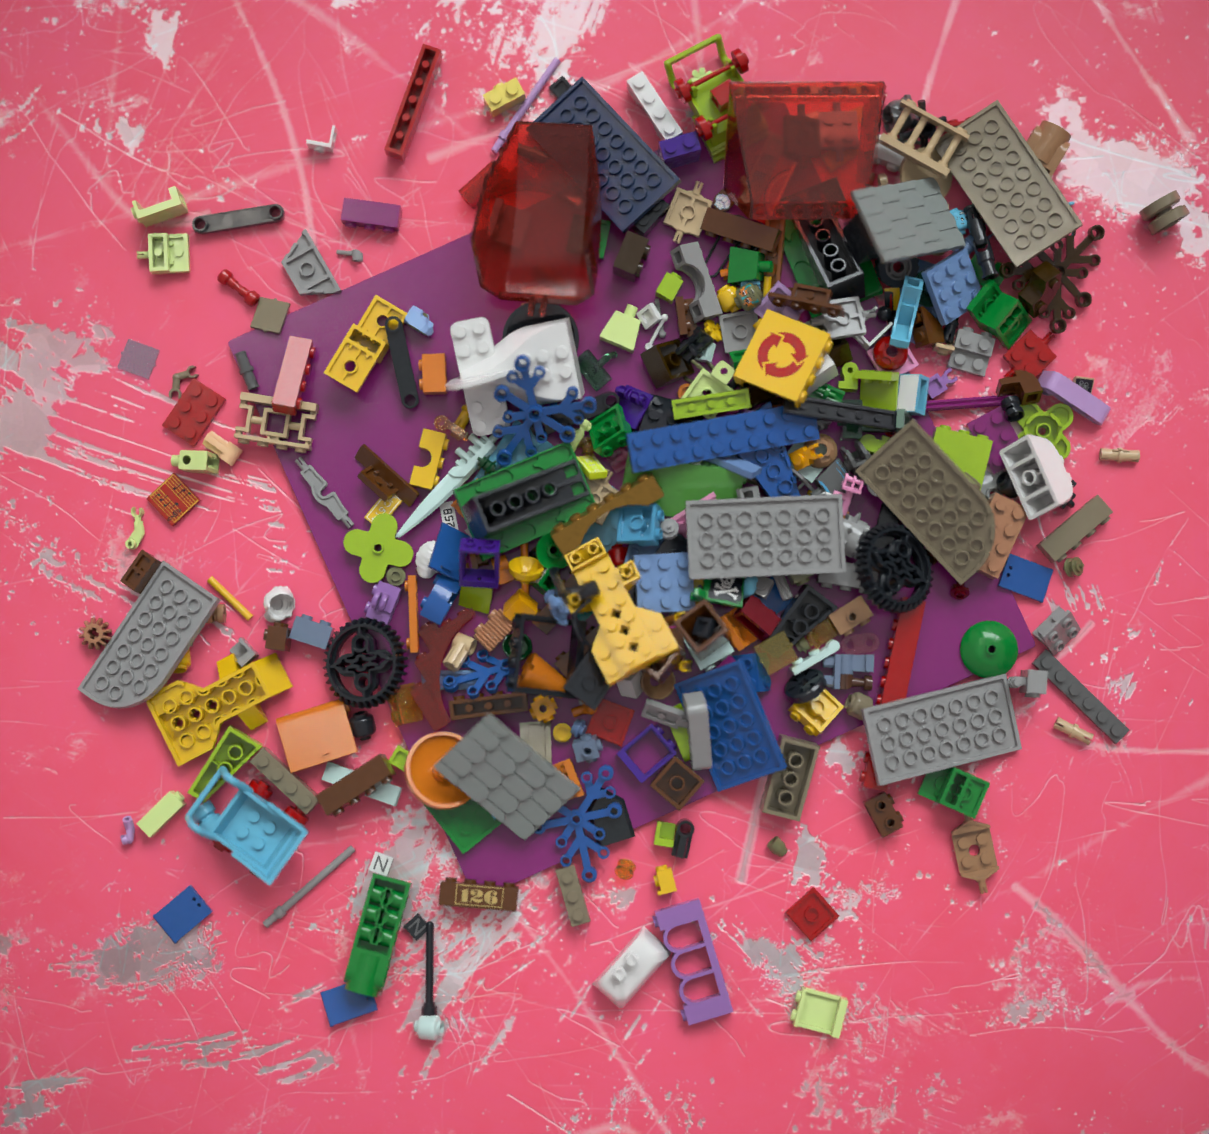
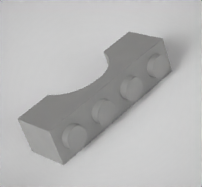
(690, 260)

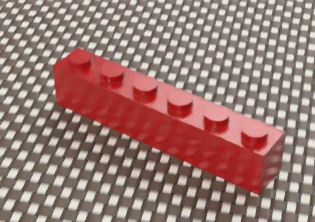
(413, 102)

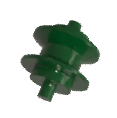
(487, 465)

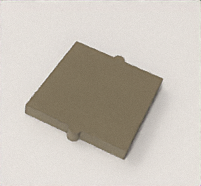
(270, 315)

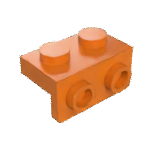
(740, 635)

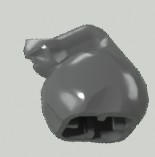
(892, 112)

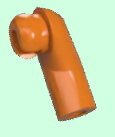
(582, 709)

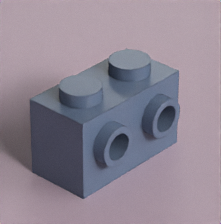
(312, 632)

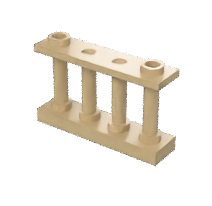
(924, 158)

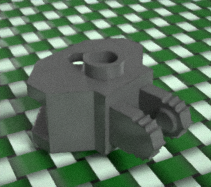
(856, 458)

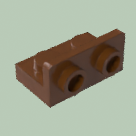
(684, 318)

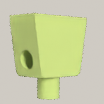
(622, 329)
(196, 461)

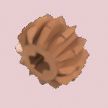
(90, 638)

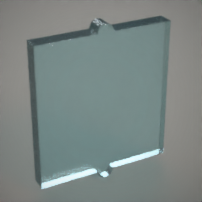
(138, 359)

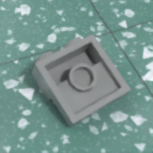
(971, 351)

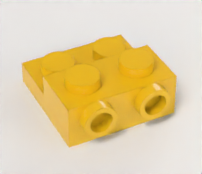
(816, 713)

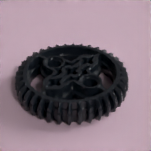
(893, 568)
(337, 664)

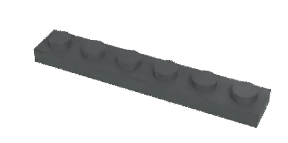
(1081, 697)

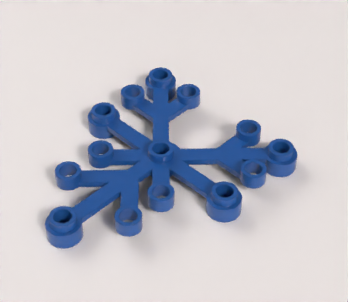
(522, 430)
(581, 840)

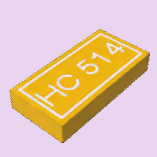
(383, 507)

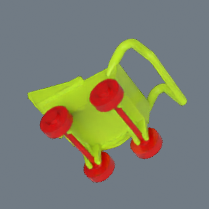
(708, 121)

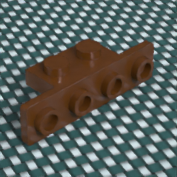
(808, 298)
(383, 478)

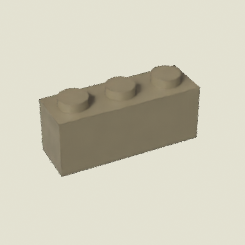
(573, 895)

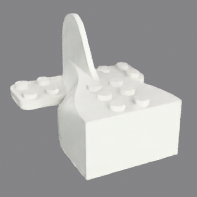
(486, 366)

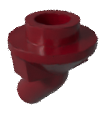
(957, 590)

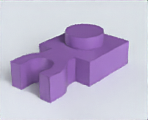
(938, 384)

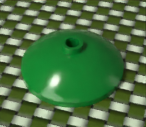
(975, 647)

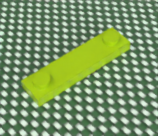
(711, 403)

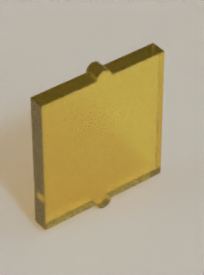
(776, 653)

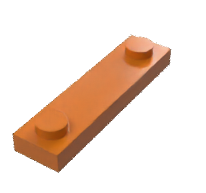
(412, 587)

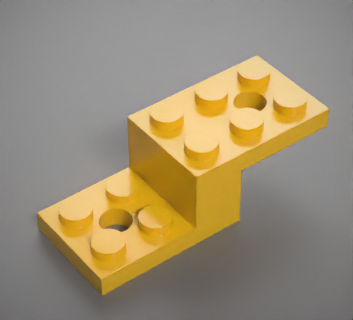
(364, 345)

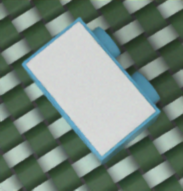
(913, 393)

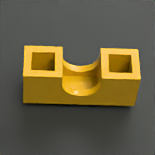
(426, 476)

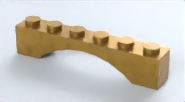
(641, 492)

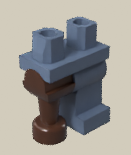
(842, 671)

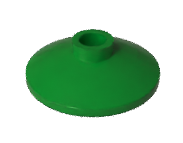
(544, 555)

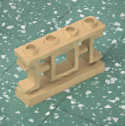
(273, 438)

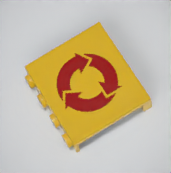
(783, 357)

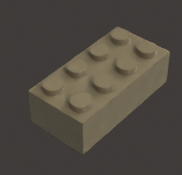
(787, 789)

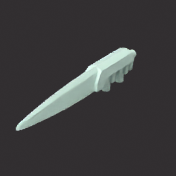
(455, 478)

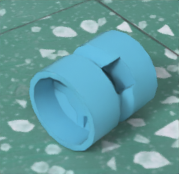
(206, 815)

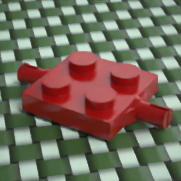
(1030, 354)

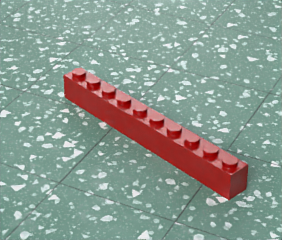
(897, 673)

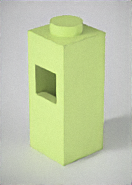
(162, 813)

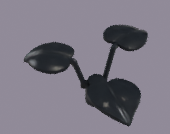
(584, 591)

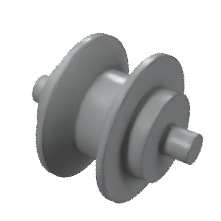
(670, 528)

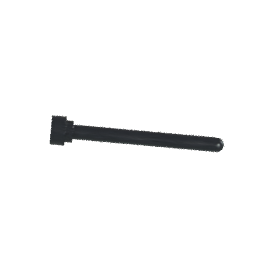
(429, 1007)

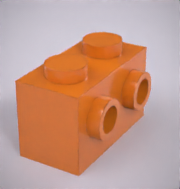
(433, 374)

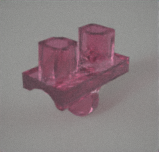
(618, 459)

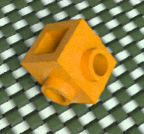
(549, 703)

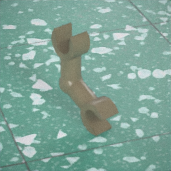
(180, 376)

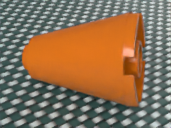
(540, 675)

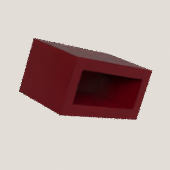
(756, 617)

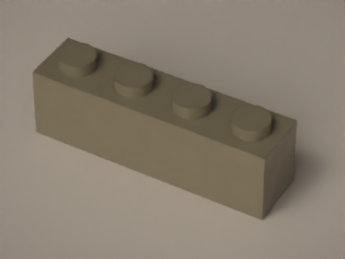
(1076, 527)
(284, 780)

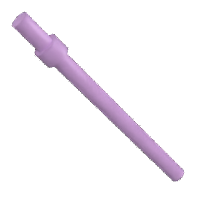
(526, 104)

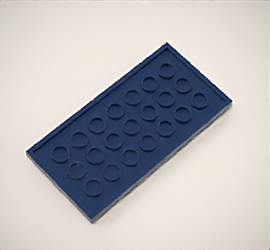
(628, 169)

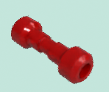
(250, 297)

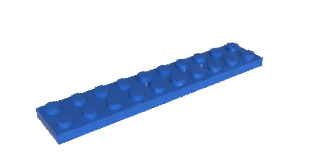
(717, 438)

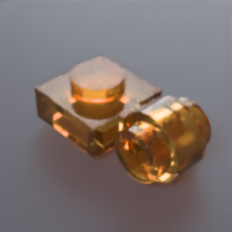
(456, 432)

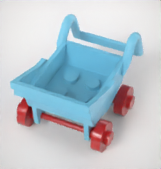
(253, 827)

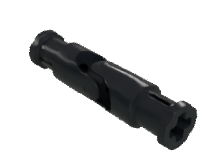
(978, 230)

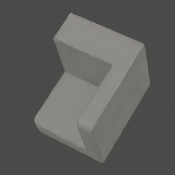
(244, 652)

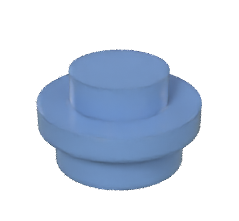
(579, 728)

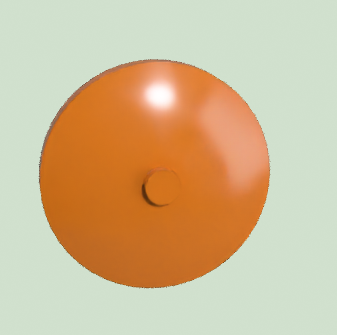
(424, 780)

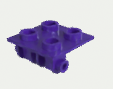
(633, 403)

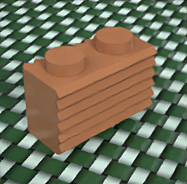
(493, 630)

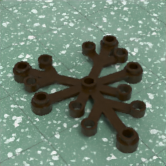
(1072, 256)

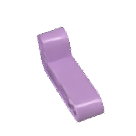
(1074, 396)

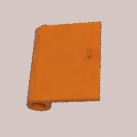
(316, 735)

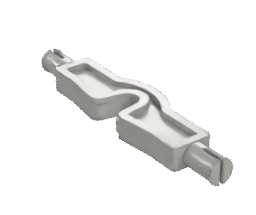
(317, 486)

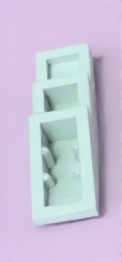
(388, 793)

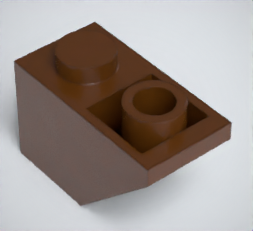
(926, 329)

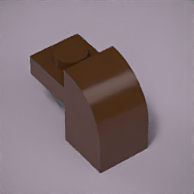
(1023, 385)

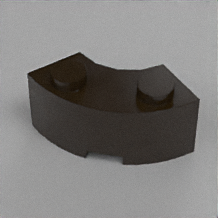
(1040, 289)

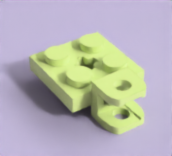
(713, 381)

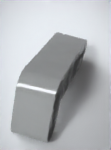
(698, 730)

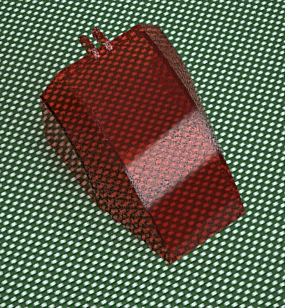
(540, 217)

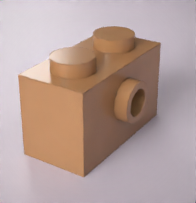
(850, 615)

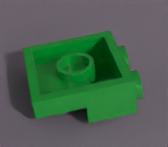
(609, 431)

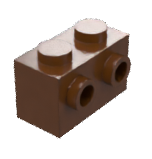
(278, 637)
(883, 814)

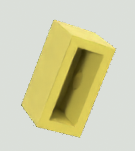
(504, 97)

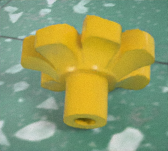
(713, 330)

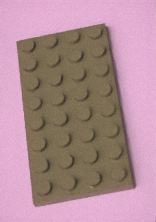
(1009, 185)

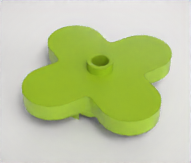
(1054, 421)
(393, 551)

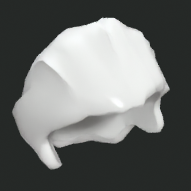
(422, 560)
(278, 604)

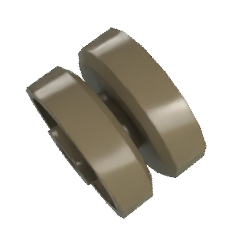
(1164, 213)

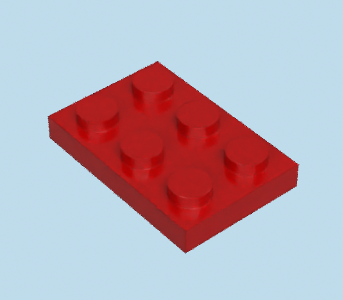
(194, 412)

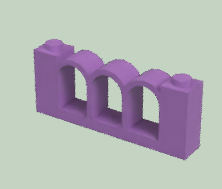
(706, 1007)

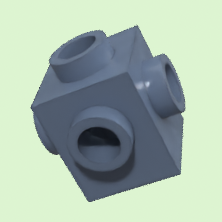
(587, 748)

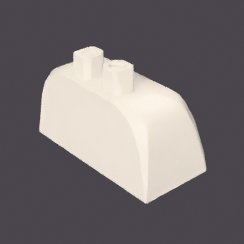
(1037, 474)
(632, 967)

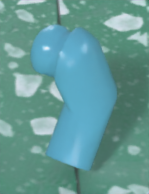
(749, 586)

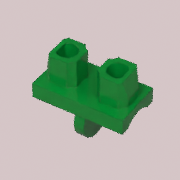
(828, 392)

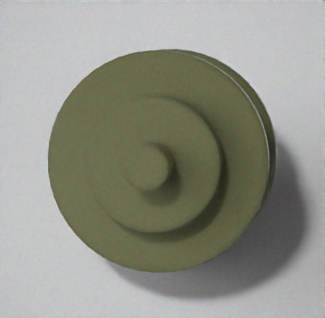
(1073, 566)

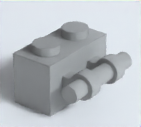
(1031, 682)

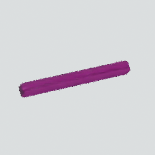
(964, 403)

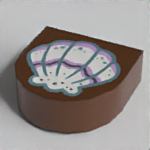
(722, 202)

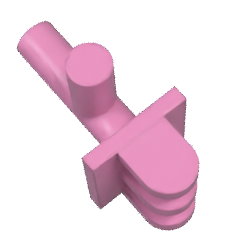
(850, 490)

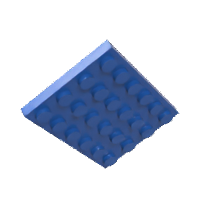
(738, 727)

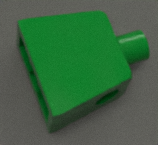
(747, 266)

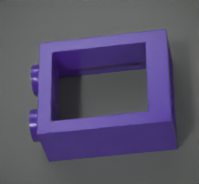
(469, 577)
(633, 767)

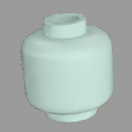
(429, 1027)

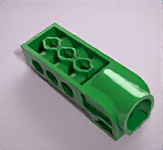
(376, 935)

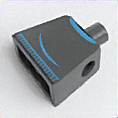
(831, 479)

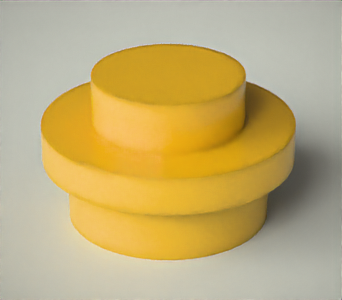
(562, 732)

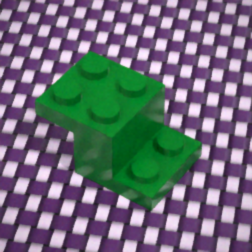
(999, 314)
(955, 790)

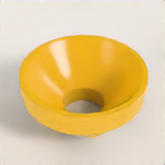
(525, 569)

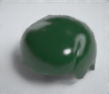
(526, 646)

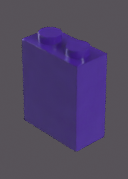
(680, 150)

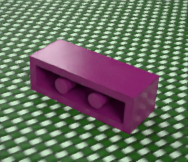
(371, 215)

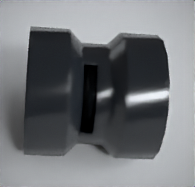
(1012, 408)

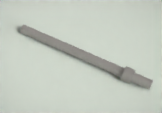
(280, 911)

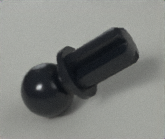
(886, 314)

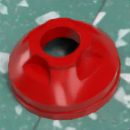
(886, 362)

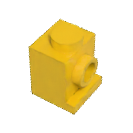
(664, 879)

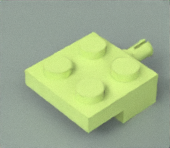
(167, 253)

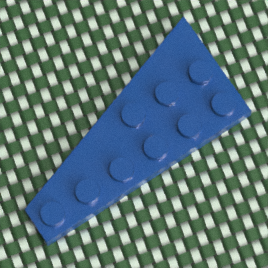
(776, 473)

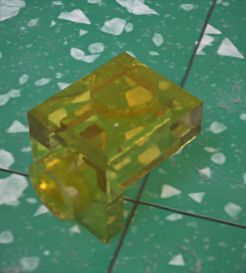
(821, 633)

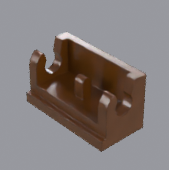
(140, 571)

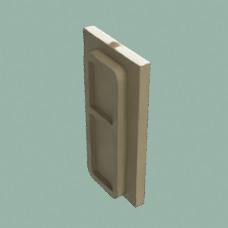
(538, 737)

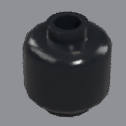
(1006, 486)
(362, 725)

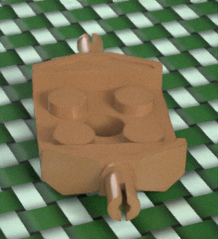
(984, 863)

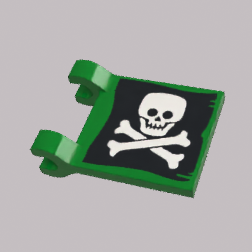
(721, 591)

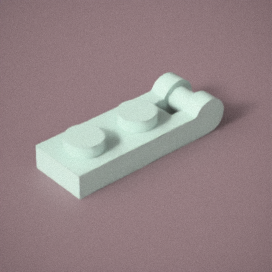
(814, 656)

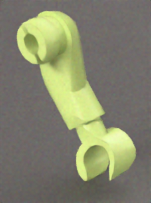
(585, 426)
(139, 531)

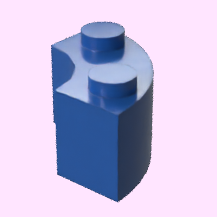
(441, 598)

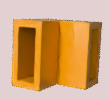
(519, 603)

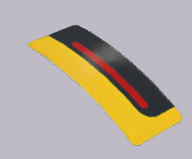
(892, 297)

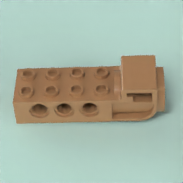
(1049, 144)

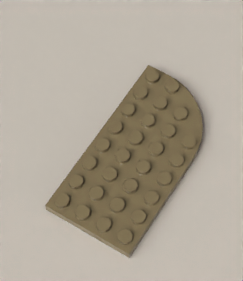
(933, 499)

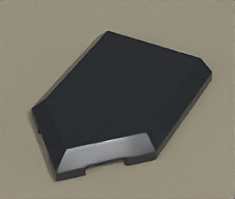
(615, 829)

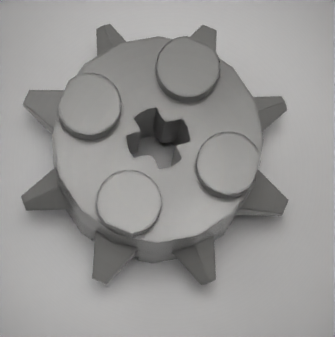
(853, 531)

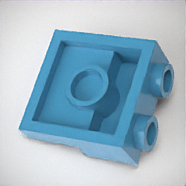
(640, 524)

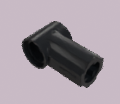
(682, 840)

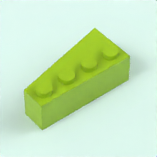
(232, 752)

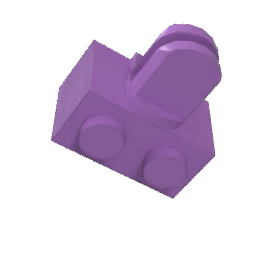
(383, 602)

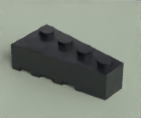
(803, 614)

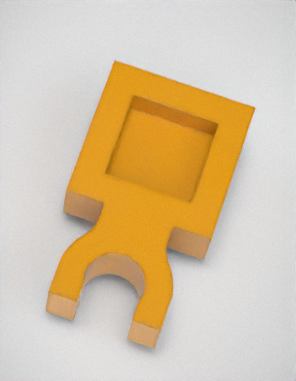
(804, 456)

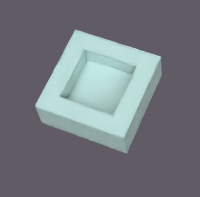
(707, 354)

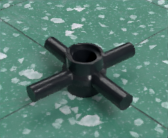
(927, 131)

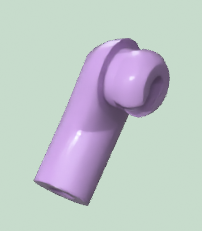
(129, 826)

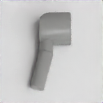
(357, 256)

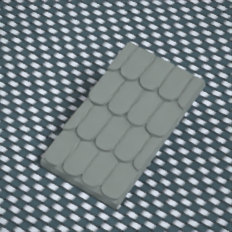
(901, 222)
(506, 777)

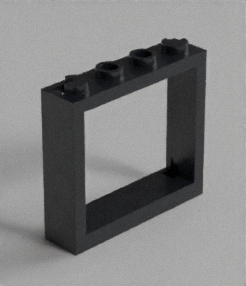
(576, 653)

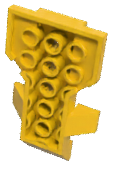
(645, 627)
(235, 694)

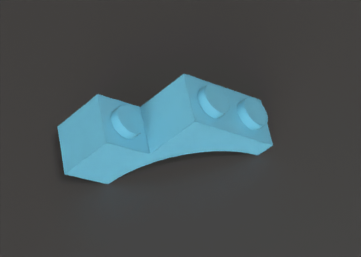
(906, 312)

